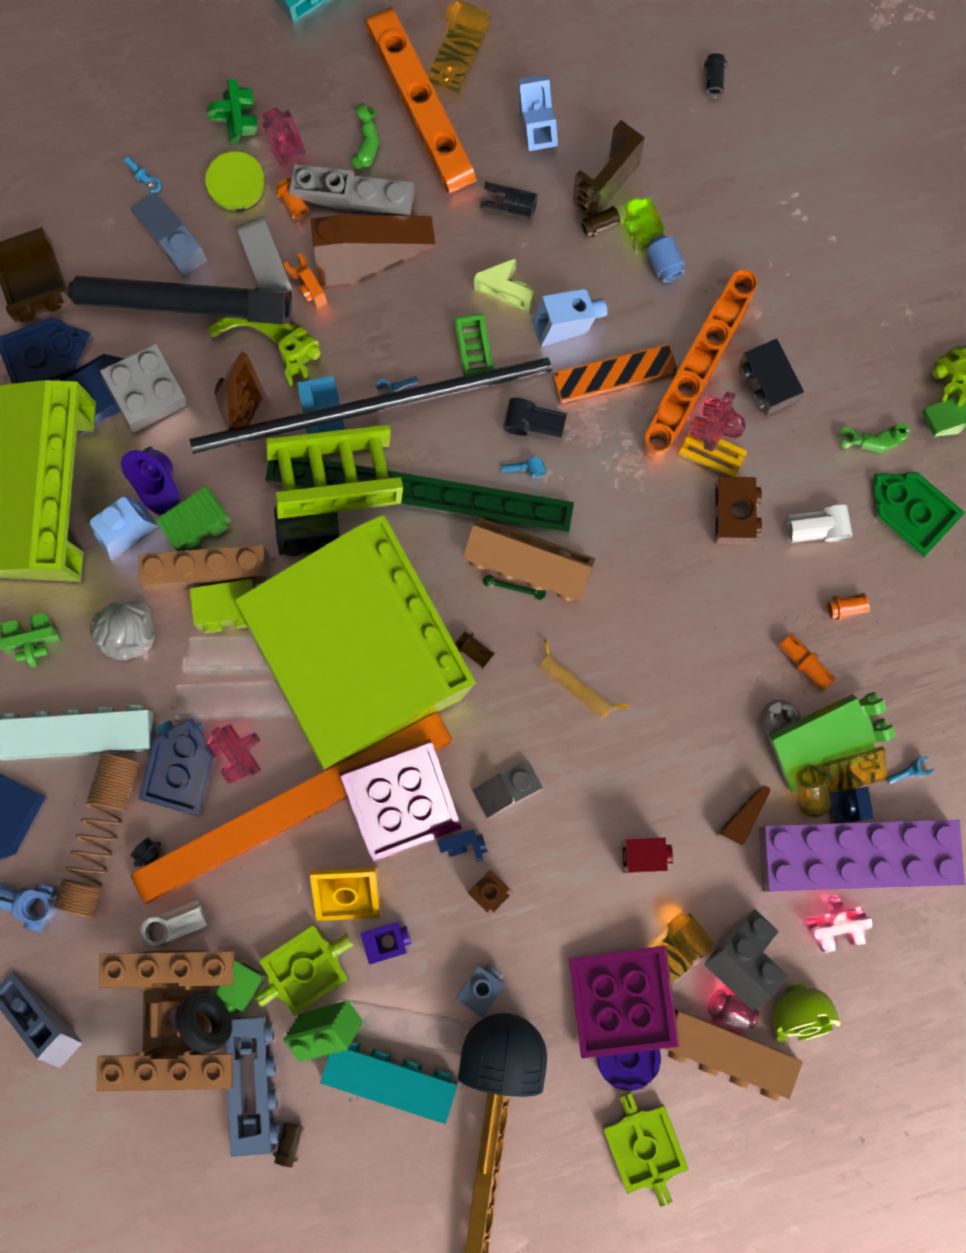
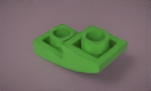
(946, 417)

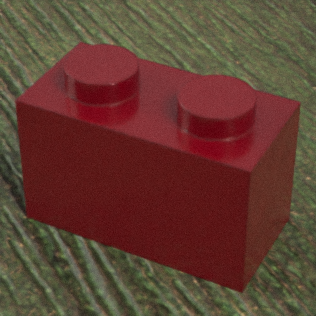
(646, 855)

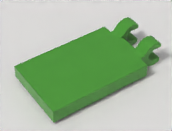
(830, 734)

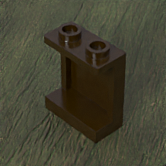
(626, 152)
(31, 276)

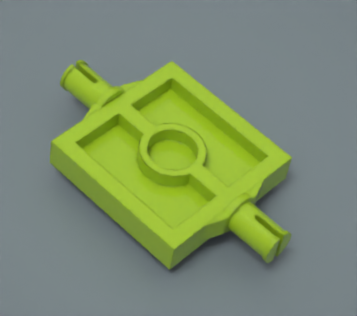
(304, 970)
(645, 1149)

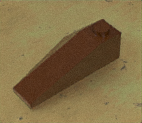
(364, 244)
(239, 394)

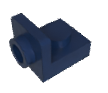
(851, 805)
(457, 844)

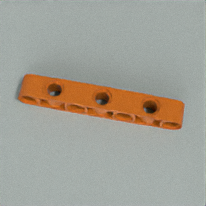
(427, 116)
(699, 363)

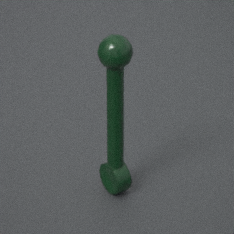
(489, 581)

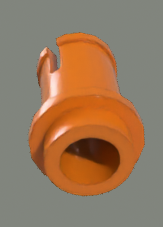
(295, 205)
(848, 605)

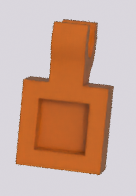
(310, 287)

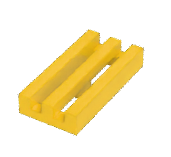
(707, 463)

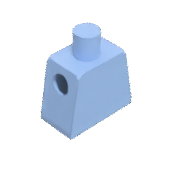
(566, 315)
(121, 526)

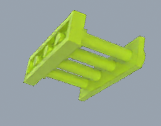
(340, 497)

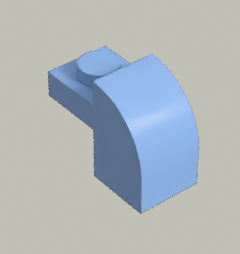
(537, 112)

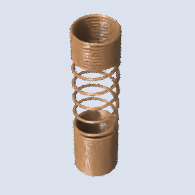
(111, 789)

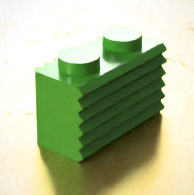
(194, 520)
(323, 1031)

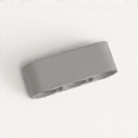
(263, 254)

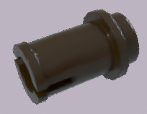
(600, 221)
(474, 649)
(288, 1145)

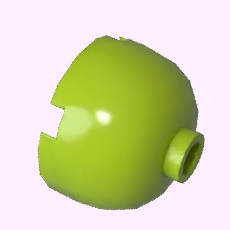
(803, 1013)

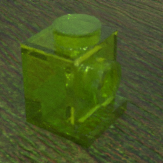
(642, 222)

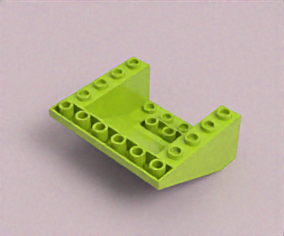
(37, 476)
(355, 643)

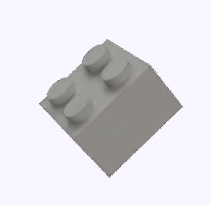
(143, 388)

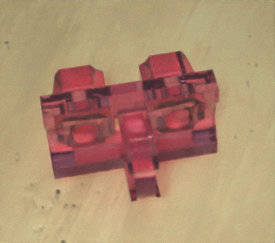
(282, 135)
(718, 424)
(228, 743)
(837, 922)

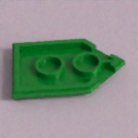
(914, 509)

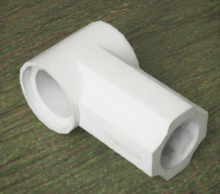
(828, 524)
(176, 924)

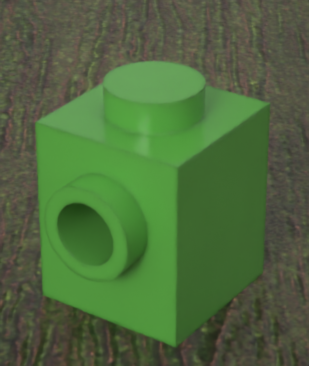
(246, 984)

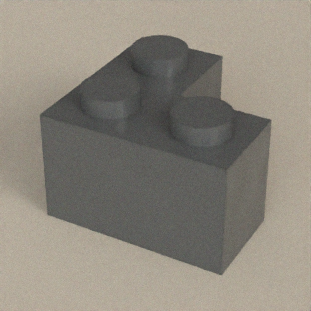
(743, 964)

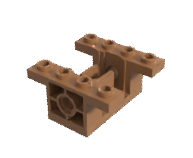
(165, 1058)

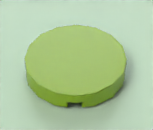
(235, 181)

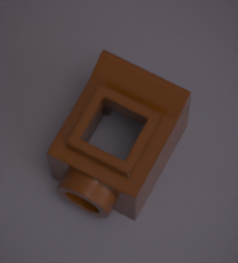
(490, 892)

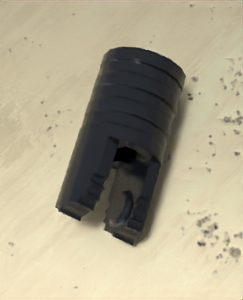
(516, 201)

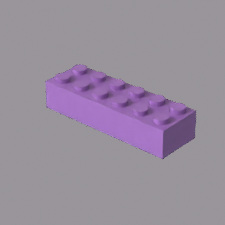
(861, 855)

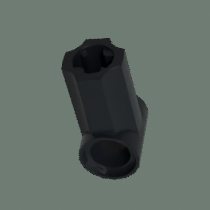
(526, 418)

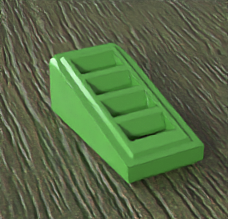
(466, 321)

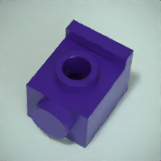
(377, 951)

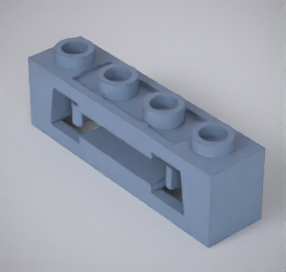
(255, 1140)

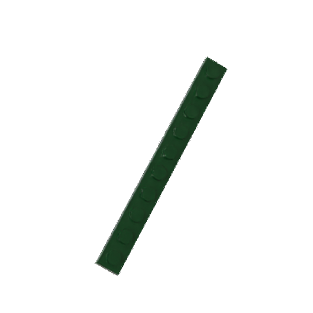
(447, 496)

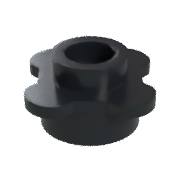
(145, 852)

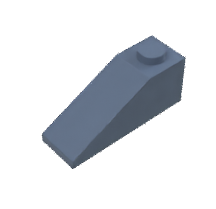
(170, 234)
(36, 1022)

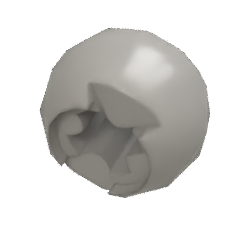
(774, 708)

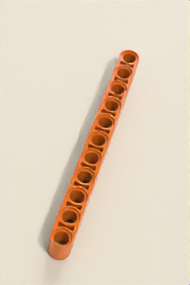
(272, 816)

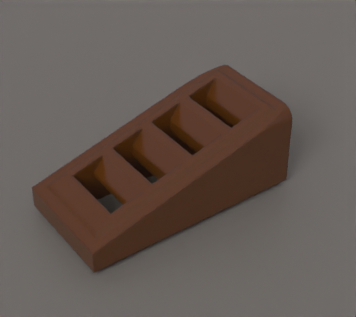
(740, 824)

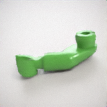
(370, 143)
(878, 443)

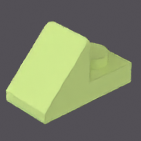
(497, 284)

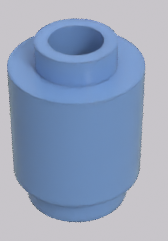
(665, 258)

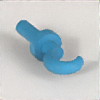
(141, 174)

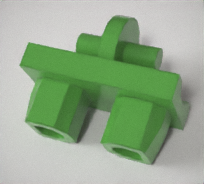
(41, 634)

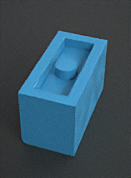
(317, 395)

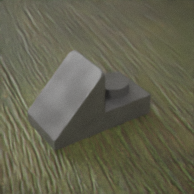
(507, 788)

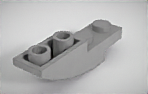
(351, 193)

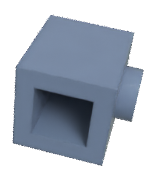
(481, 989)

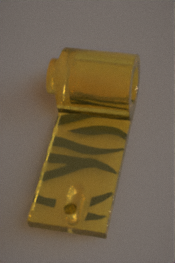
(463, 40)
(841, 774)
(685, 944)

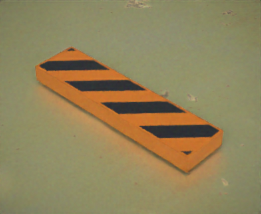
(615, 373)

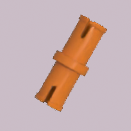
(807, 662)

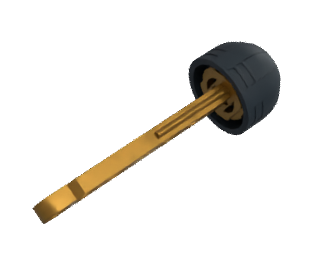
(505, 1060)

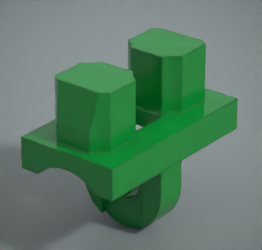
(230, 108)

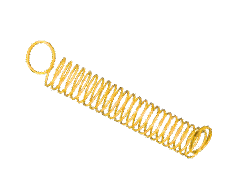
(614, 706)

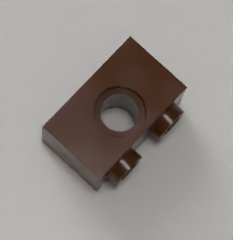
(728, 527)

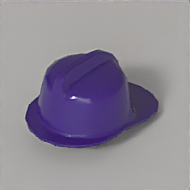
(151, 477)

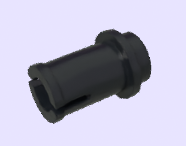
(715, 68)

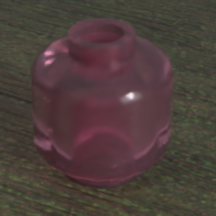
(731, 1012)

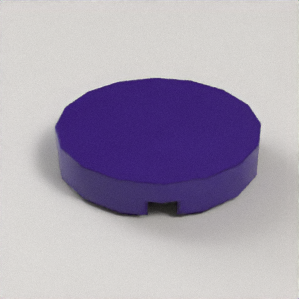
(630, 1070)

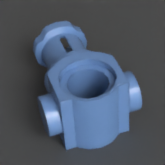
(24, 902)

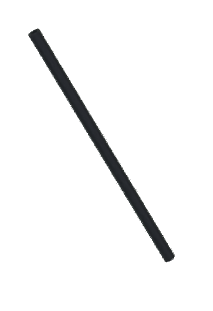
(369, 405)

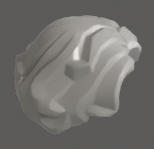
(123, 630)

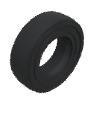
(190, 1029)

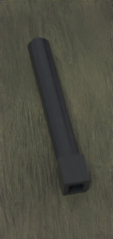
(253, 305)

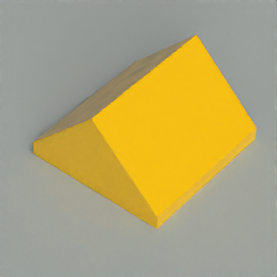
(346, 893)

